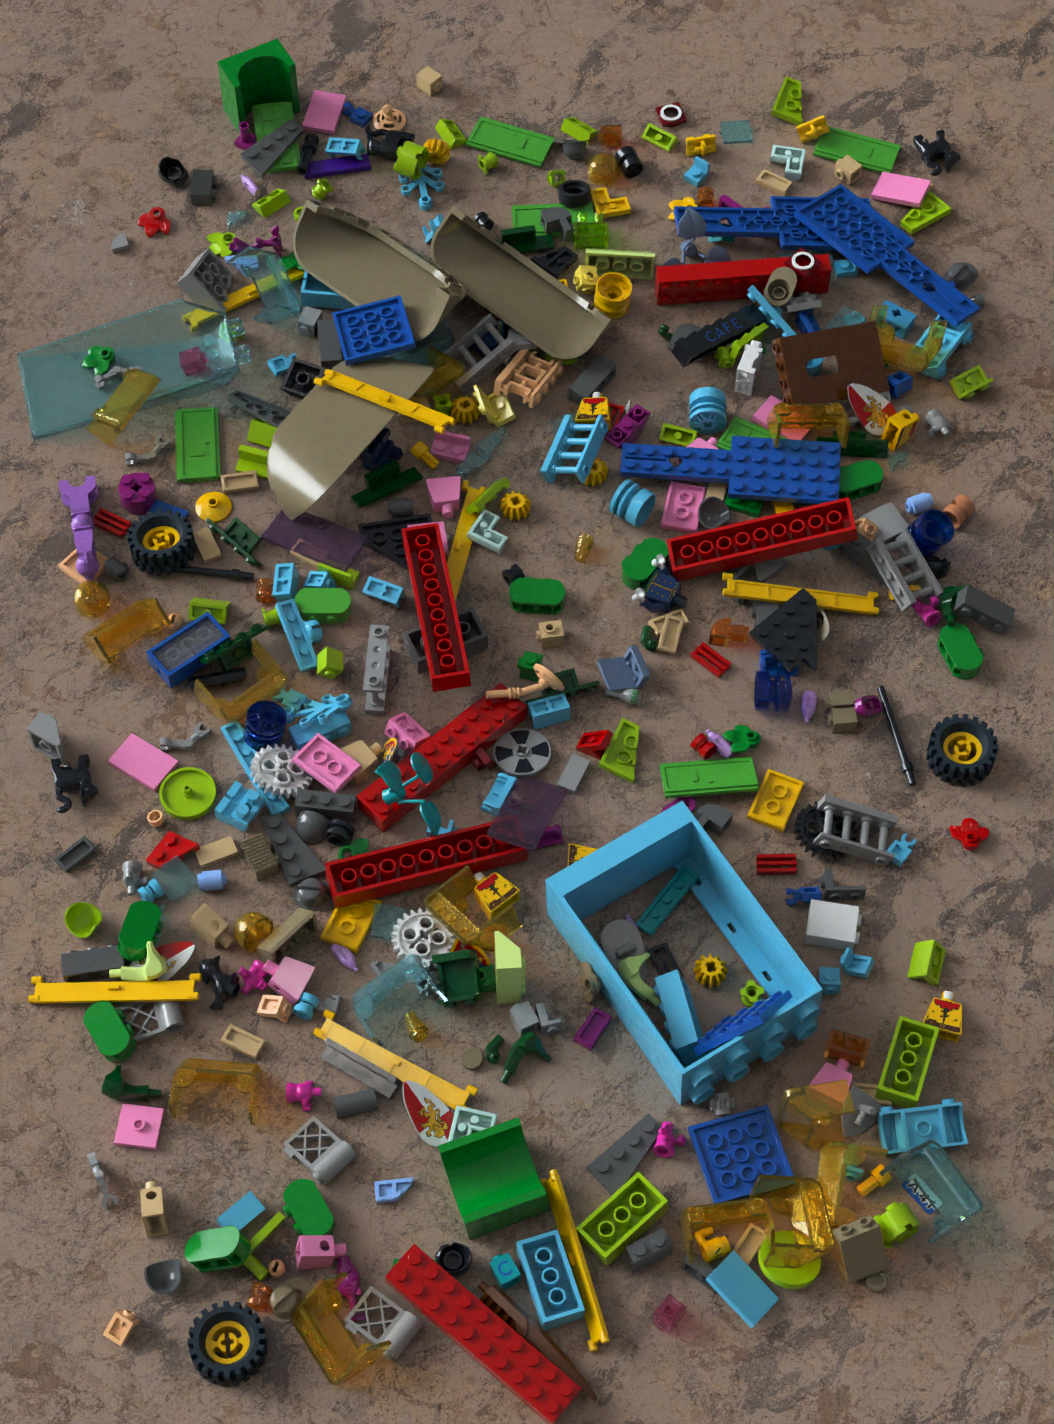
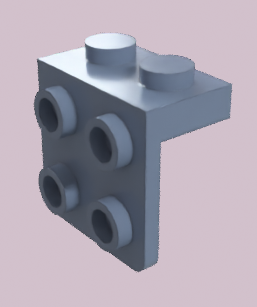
(624, 671)

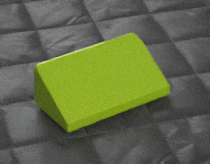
(578, 129)
(450, 133)
(659, 137)
(271, 202)
(677, 435)

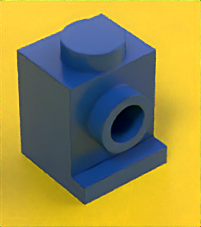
(899, 383)

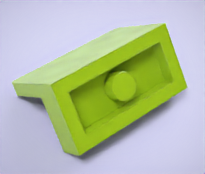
(261, 432)
(252, 459)
(345, 579)
(216, 608)
(927, 961)

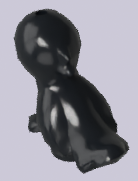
(223, 984)

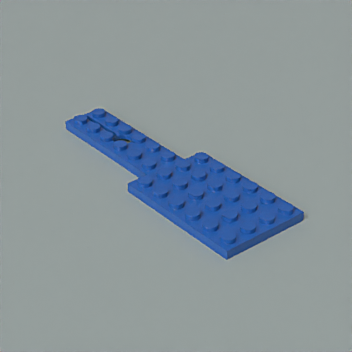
(763, 222)
(876, 242)
(753, 467)

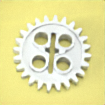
(277, 772)
(413, 926)

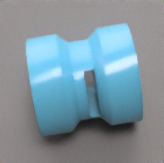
(151, 891)
(306, 1005)

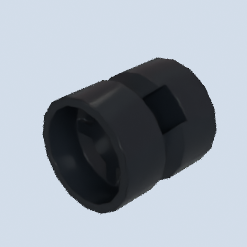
(629, 162)

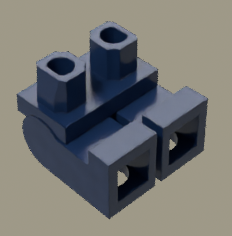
(380, 451)

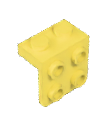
(496, 408)

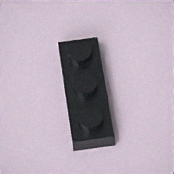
(219, 678)

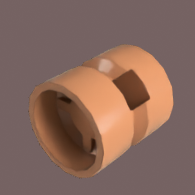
(959, 509)

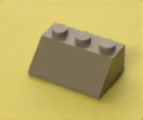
(288, 936)

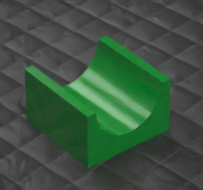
(257, 77)
(493, 1178)

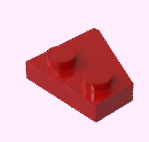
(170, 846)

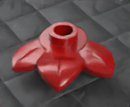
(153, 224)
(969, 833)

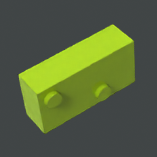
(907, 1062)
(622, 1218)

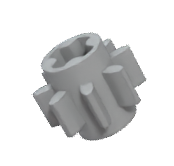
(425, 988)
(722, 1103)

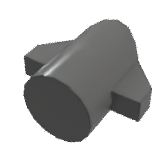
(115, 569)

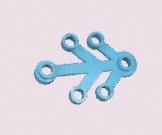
(425, 201)
(317, 709)

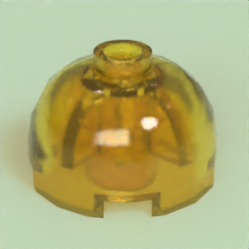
(603, 169)
(91, 598)
(251, 929)

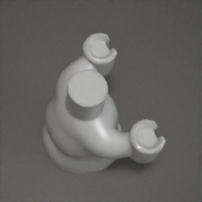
(937, 423)
(132, 876)

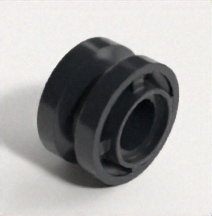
(339, 832)

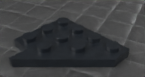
(386, 536)
(791, 632)

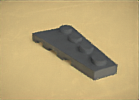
(267, 151)
(260, 408)
(294, 855)
(622, 1158)

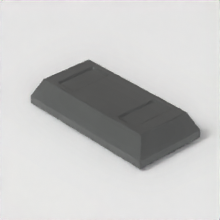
(75, 854)

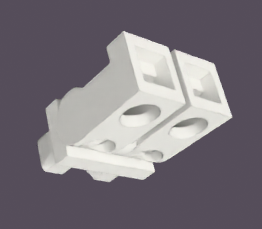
(748, 367)

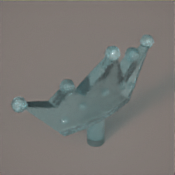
(235, 216)
(897, 458)

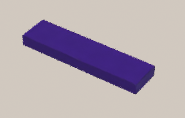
(338, 166)

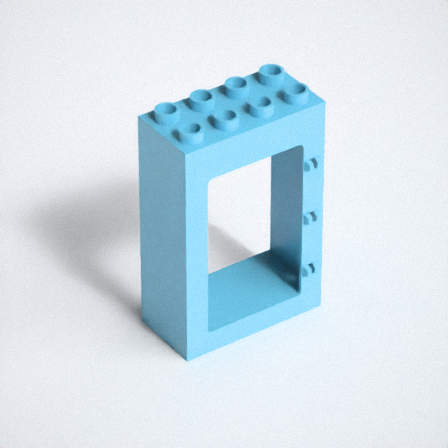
(635, 859)

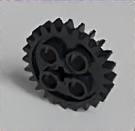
(812, 819)

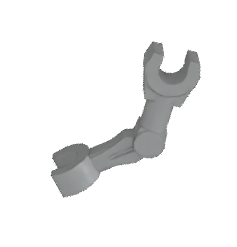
(116, 371)
(132, 458)
(167, 744)
(100, 1179)

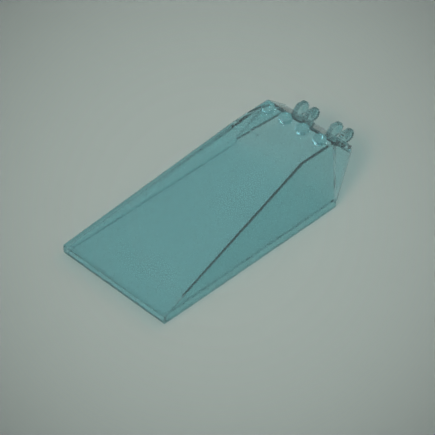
(64, 394)

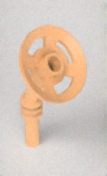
(389, 118)
(546, 677)

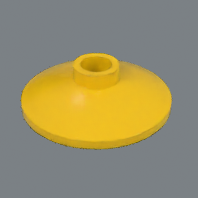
(216, 512)

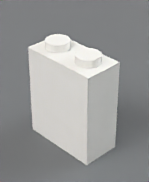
(832, 925)

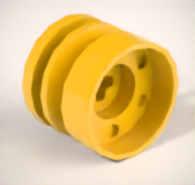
(613, 294)

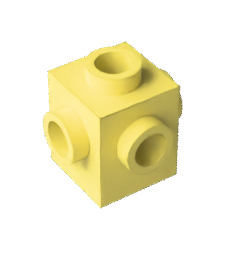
(585, 278)

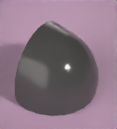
(713, 513)
(311, 827)
(164, 1276)

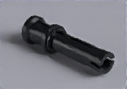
(308, 149)

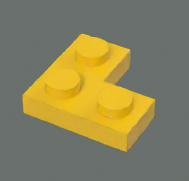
(607, 206)

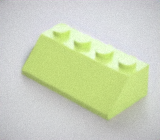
(630, 263)
(508, 970)

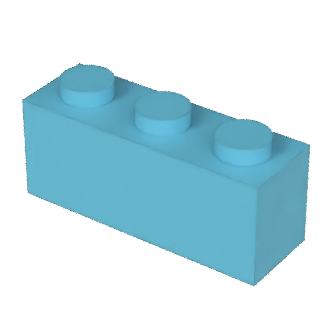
(337, 727)

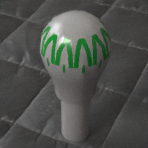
(630, 696)

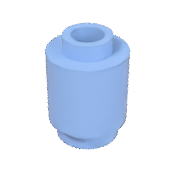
(919, 503)
(211, 880)

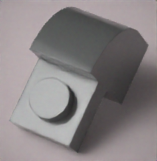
(557, 219)
(714, 818)

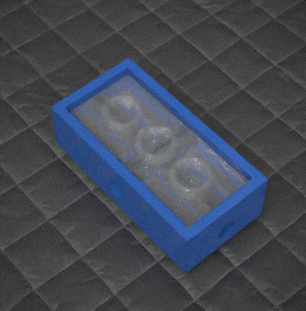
(180, 653)

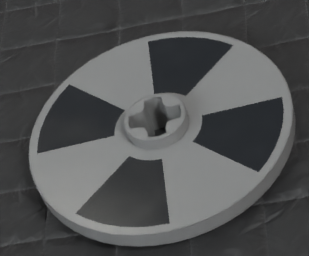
(530, 742)

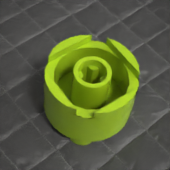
(411, 160)
(897, 1224)

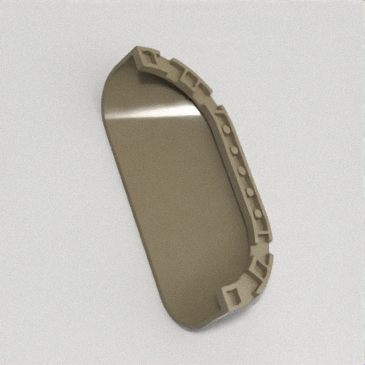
(373, 265)
(517, 288)
(333, 429)

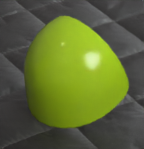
(82, 919)

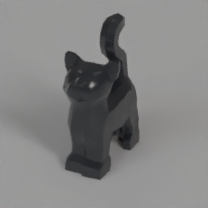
(390, 144)
(936, 150)
(73, 779)

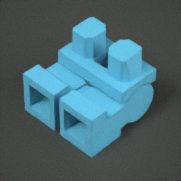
(239, 806)

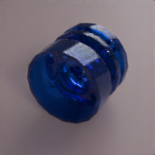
(931, 531)
(772, 691)
(264, 725)

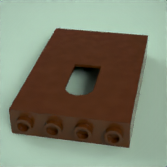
(857, 357)

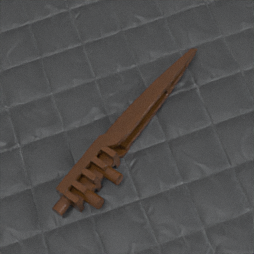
(526, 1327)

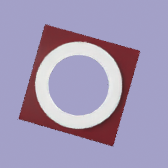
(670, 122)
(802, 270)

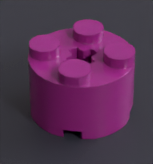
(137, 493)

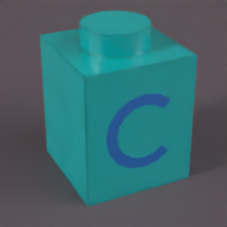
(504, 1271)

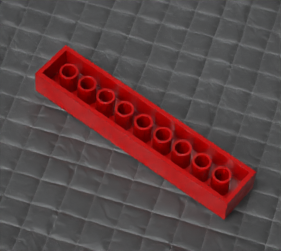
(731, 279)
(762, 539)
(436, 607)
(447, 754)
(417, 864)
(483, 1335)

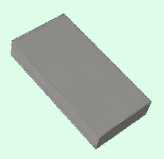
(574, 773)

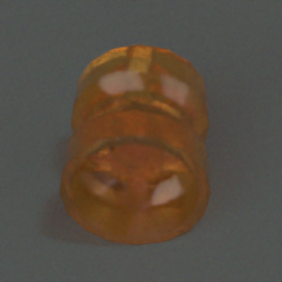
(705, 197)
(264, 591)
(259, 1295)

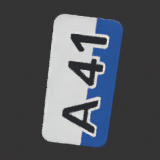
(918, 1196)

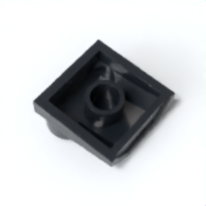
(301, 377)

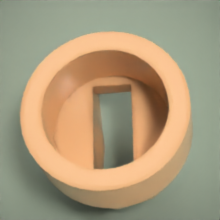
(177, 622)
(155, 818)
(281, 1269)

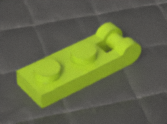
(488, 496)

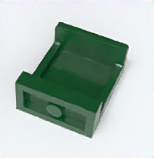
(459, 977)

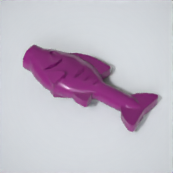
(350, 1285)

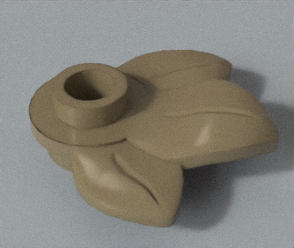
(590, 982)

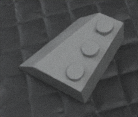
(207, 281)

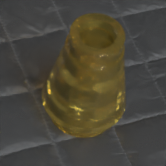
(583, 546)
(416, 1028)

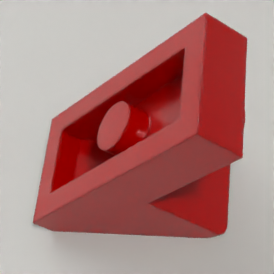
(594, 743)

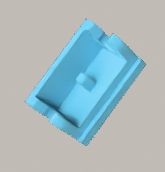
(345, 146)
(434, 224)
(285, 582)
(384, 591)
(549, 711)
(498, 793)
(241, 1212)

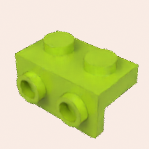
(969, 382)

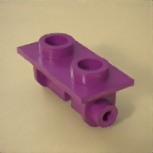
(551, 837)

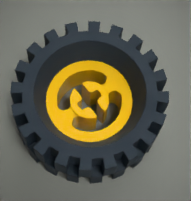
(161, 531)
(966, 736)
(204, 1346)

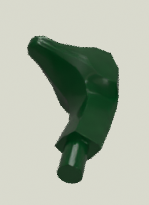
(948, 602)
(525, 1045)
(117, 1089)

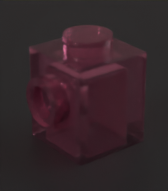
(193, 361)
(668, 1314)

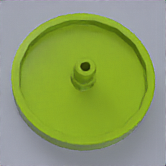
(188, 793)
(788, 1277)

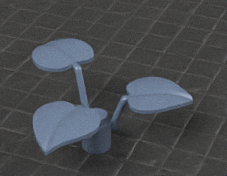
(690, 227)

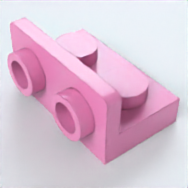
(450, 447)
(406, 731)

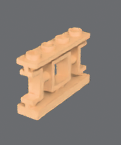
(513, 381)

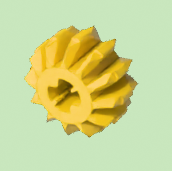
(438, 151)
(465, 409)
(598, 473)
(515, 506)
(718, 970)

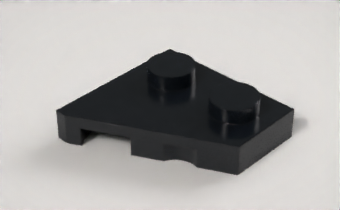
(556, 261)

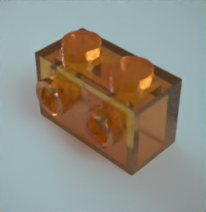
(848, 1047)

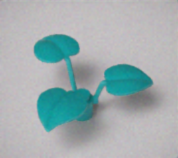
(395, 793)

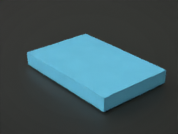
(742, 1289)

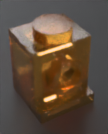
(611, 135)

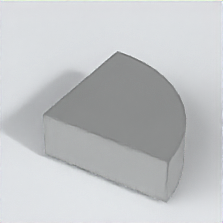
(120, 243)
(379, 967)
(331, 1003)

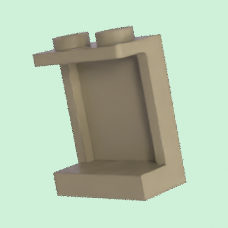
(860, 1249)

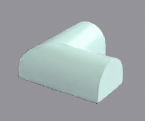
(792, 158)
(483, 532)
(470, 1120)

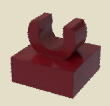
(482, 760)

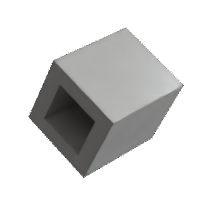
(308, 321)
(524, 1018)

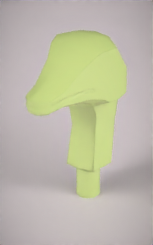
(153, 968)
(629, 972)

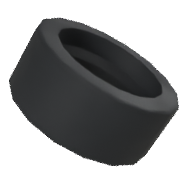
(574, 193)

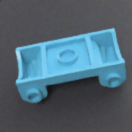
(952, 338)
(910, 1127)

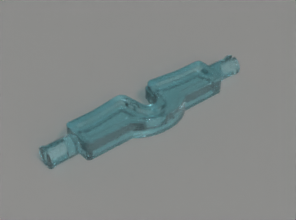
(485, 449)

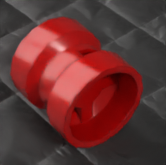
(703, 746)

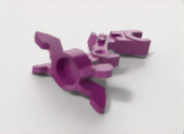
(274, 242)

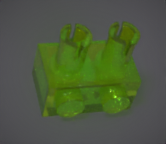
(590, 234)

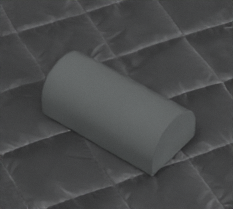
(355, 1103)
(699, 1269)

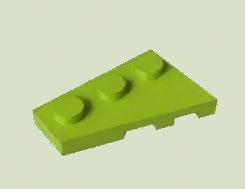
(789, 102)
(930, 211)
(621, 753)

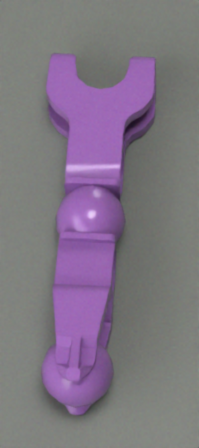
(82, 524)

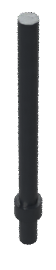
(235, 574)
(906, 766)

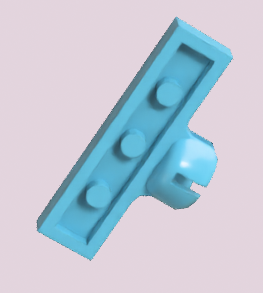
(772, 313)
(299, 634)

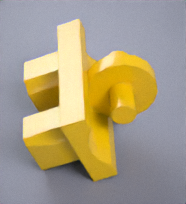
(812, 129)
(700, 145)

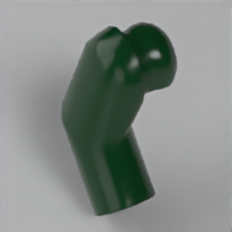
(663, 332)
(646, 640)
(491, 1049)

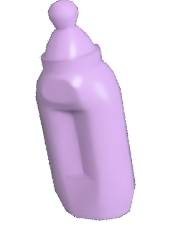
(251, 186)
(808, 705)
(723, 746)
(345, 956)

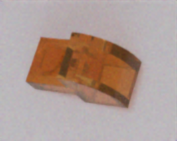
(724, 631)

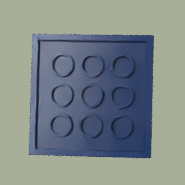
(373, 330)
(743, 1021)
(737, 1151)

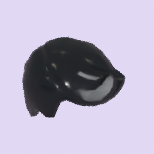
(172, 171)
(939, 567)
(454, 1258)

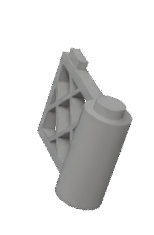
(167, 1014)
(327, 1164)
(399, 1332)

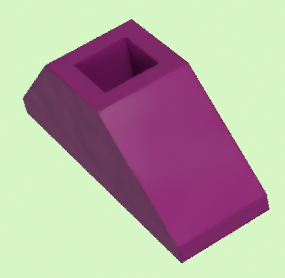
(628, 427)

